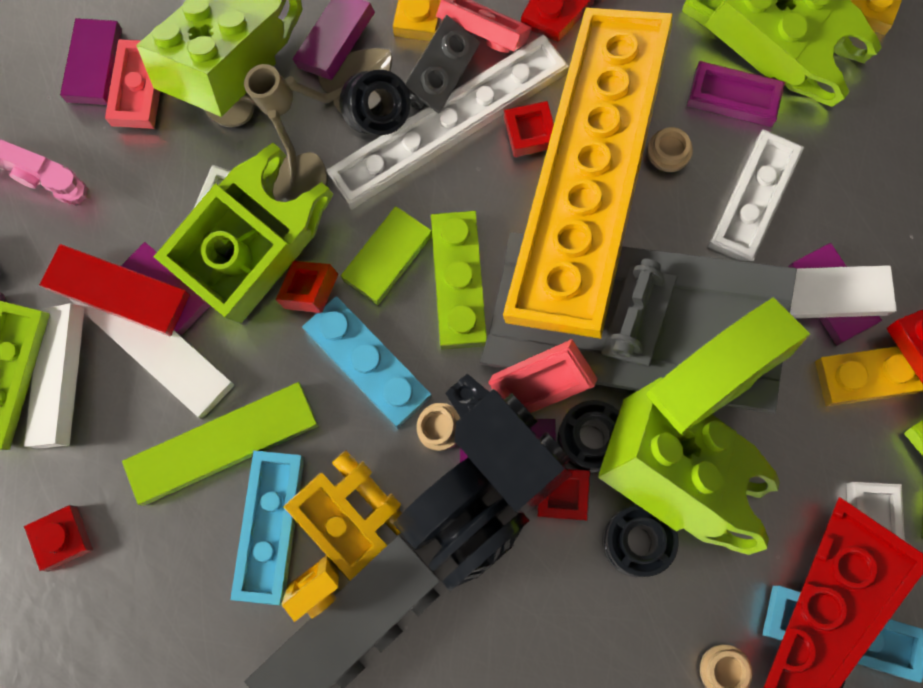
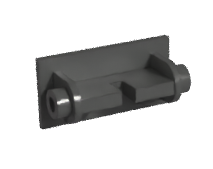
(441, 65)
(640, 314)

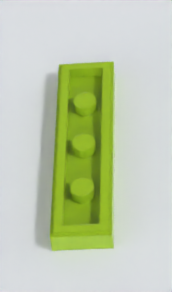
(219, 444)

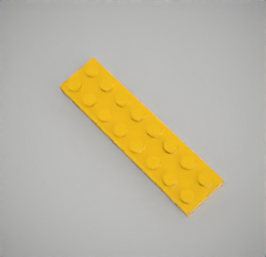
(589, 174)

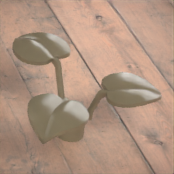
(274, 97)

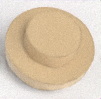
(670, 149)
(437, 426)
(725, 668)

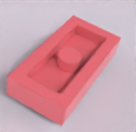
(500, 30)
(131, 93)

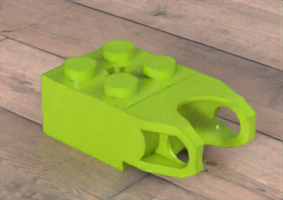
(796, 40)
(212, 46)
(251, 222)
(691, 477)

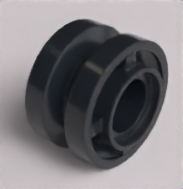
(394, 102)
(584, 414)
(617, 550)

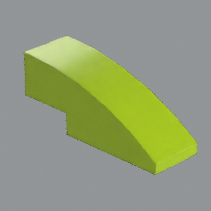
(727, 365)

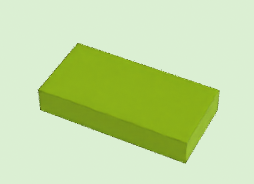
(386, 255)

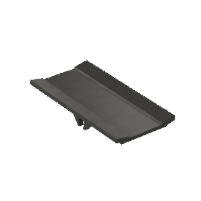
(704, 303)

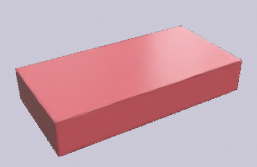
(546, 377)

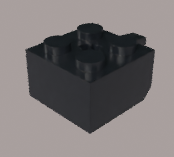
(504, 447)

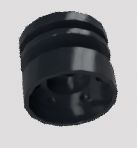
(461, 524)

